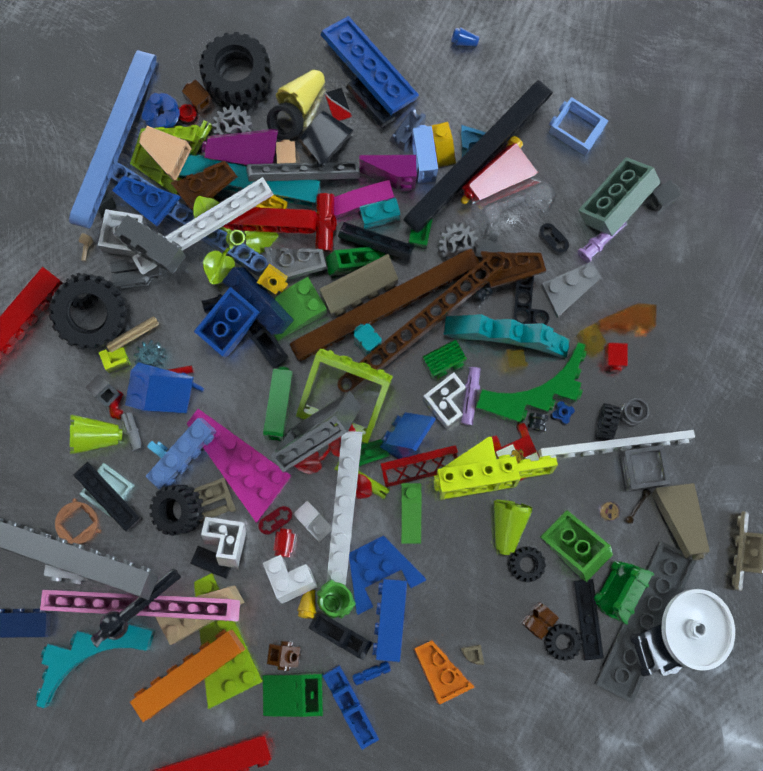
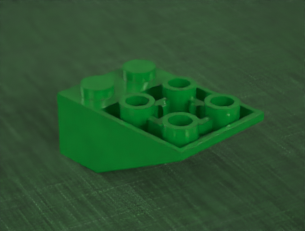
(293, 695)

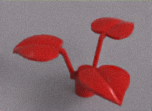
(313, 464)

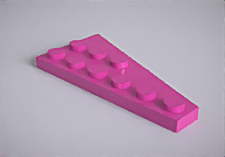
(245, 469)

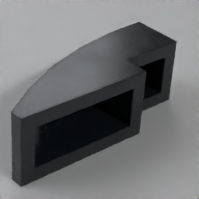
(266, 344)
(340, 635)

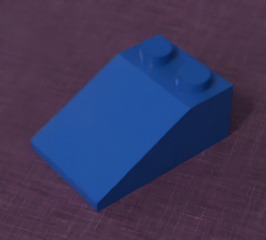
(227, 322)
(158, 389)
(406, 434)

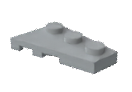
(296, 262)
(569, 287)

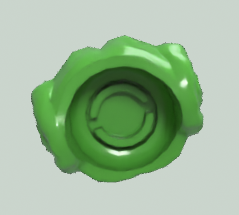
(335, 599)

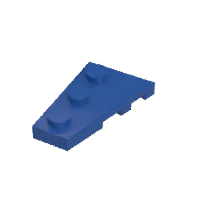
(146, 199)

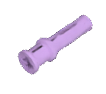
(595, 245)

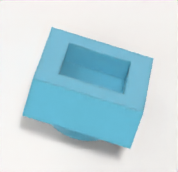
(158, 448)

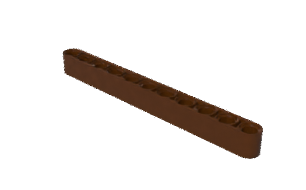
(384, 305)
(426, 315)

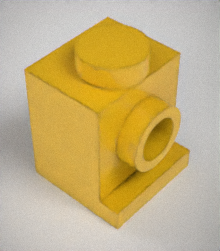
(273, 273)

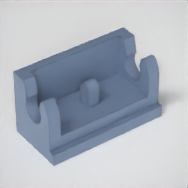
(403, 135)

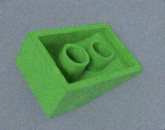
(302, 304)
(577, 545)

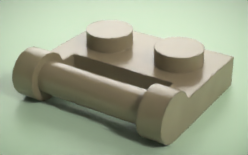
(215, 492)

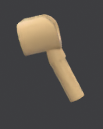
(87, 241)

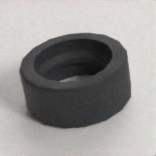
(296, 116)

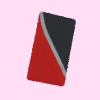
(338, 104)

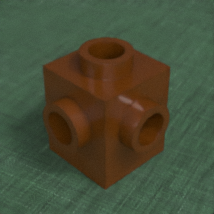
(287, 656)

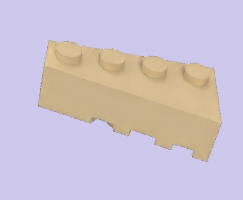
(180, 628)

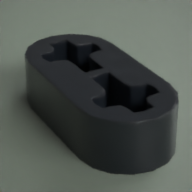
(557, 237)

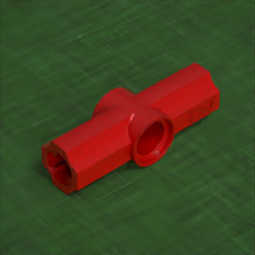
(325, 222)

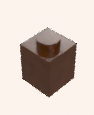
(196, 95)

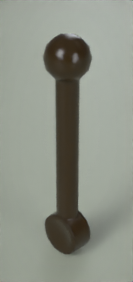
(629, 519)

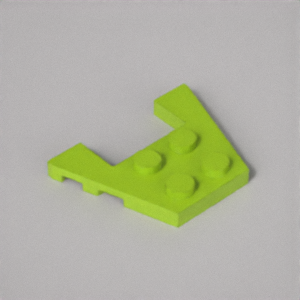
(147, 165)

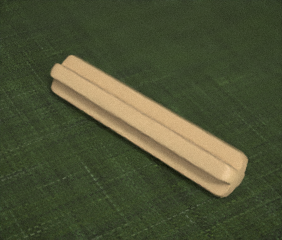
(132, 334)

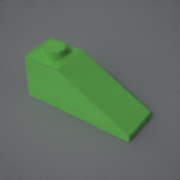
(411, 513)

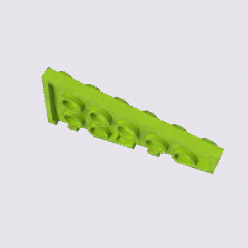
(239, 672)

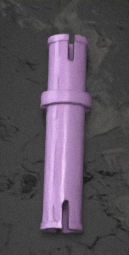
(472, 387)

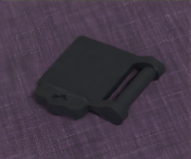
(659, 654)

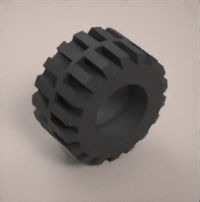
(163, 509)

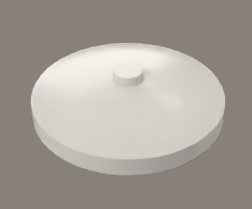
(698, 629)

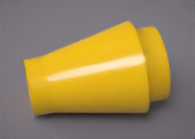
(307, 605)

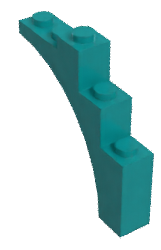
(507, 331)
(64, 659)

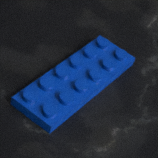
(369, 65)

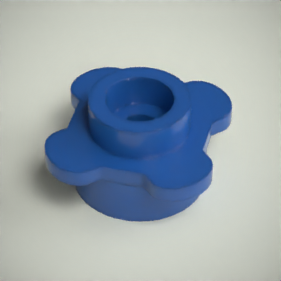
(557, 414)

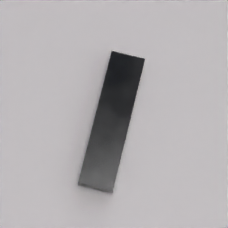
(376, 241)
(107, 496)
(588, 620)

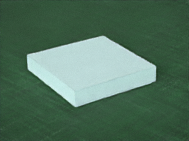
(118, 482)

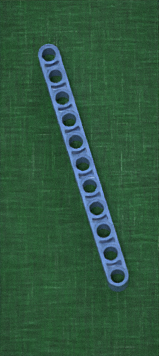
(112, 140)
(217, 242)

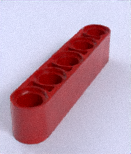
(275, 220)

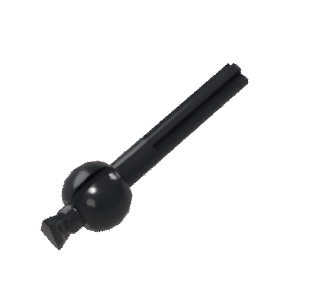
(115, 623)

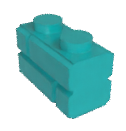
(379, 213)
(366, 338)

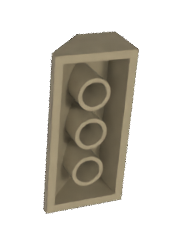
(359, 286)

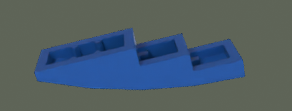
(350, 707)

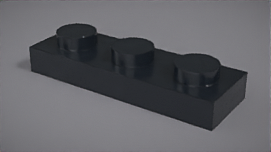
(369, 103)

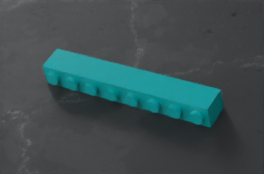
(293, 191)

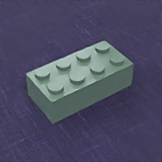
(619, 196)

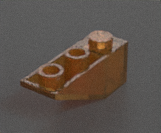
(636, 317)

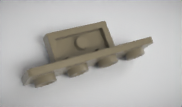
(749, 552)

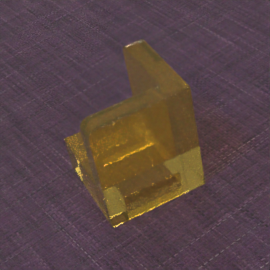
(515, 360)

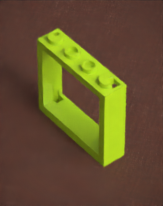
(359, 369)

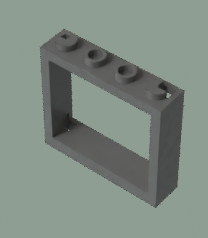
(316, 431)

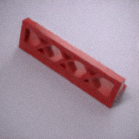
(413, 461)

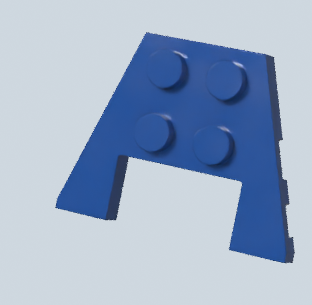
(375, 563)

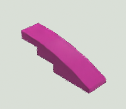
(349, 202)

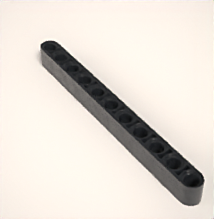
(477, 156)

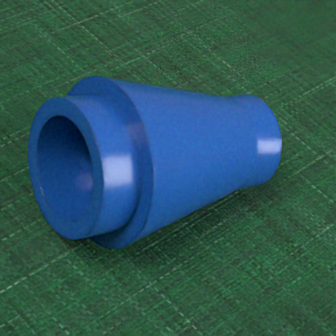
(464, 38)

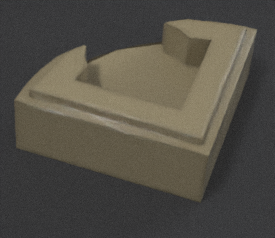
(473, 654)

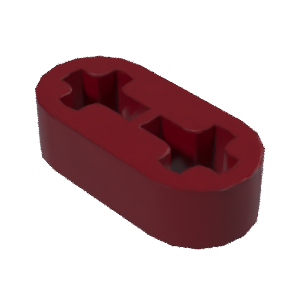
(278, 524)

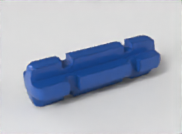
(371, 673)

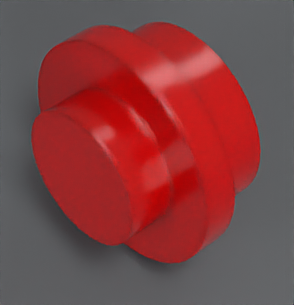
(187, 113)

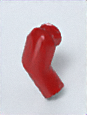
(114, 409)

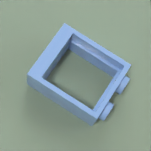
(586, 114)
(424, 149)

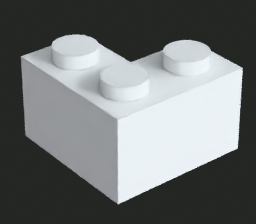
(440, 400)
(228, 537)
(288, 583)

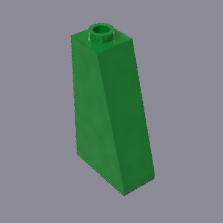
(278, 404)

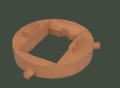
(66, 512)

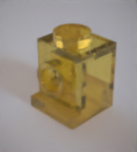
(585, 338)

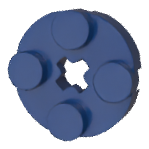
(152, 108)

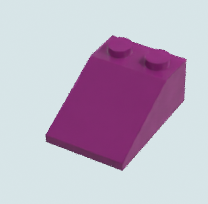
(396, 168)

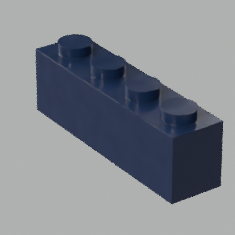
(271, 313)
(25, 624)

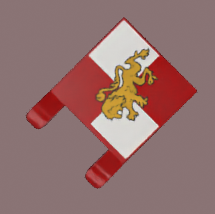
(521, 448)

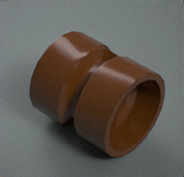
(540, 620)

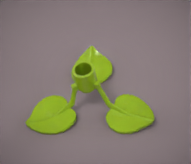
(217, 264)

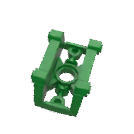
(623, 590)

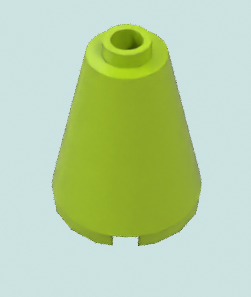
(92, 434)
(509, 524)

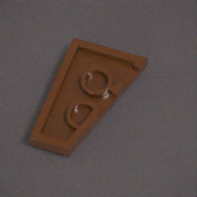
(204, 183)
(517, 266)

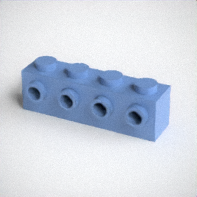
(181, 453)

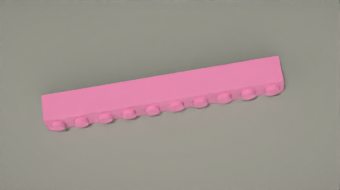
(161, 607)

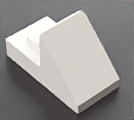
(313, 521)

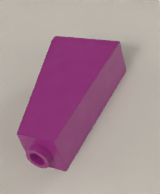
(242, 147)

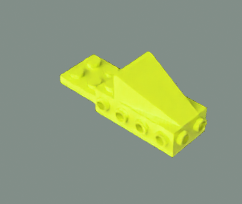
(481, 472)

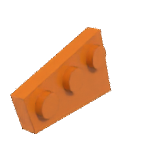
(442, 676)

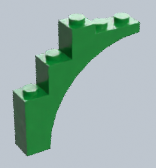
(540, 399)

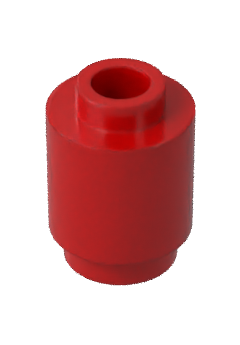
(284, 542)

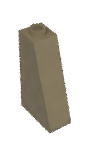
(683, 516)

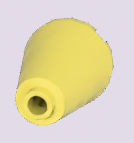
(302, 90)

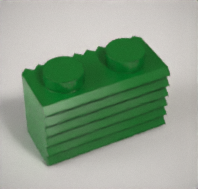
(444, 359)

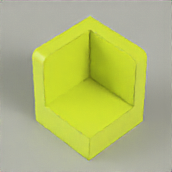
(114, 360)

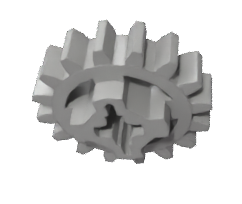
(229, 118)
(460, 236)

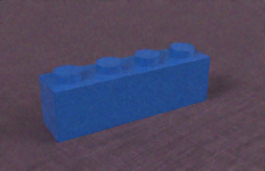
(390, 621)

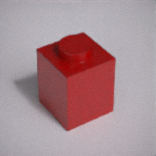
(616, 356)

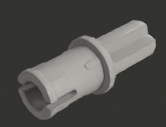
(131, 431)

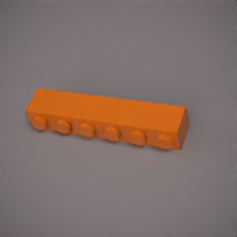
(186, 676)

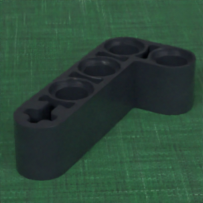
(525, 308)

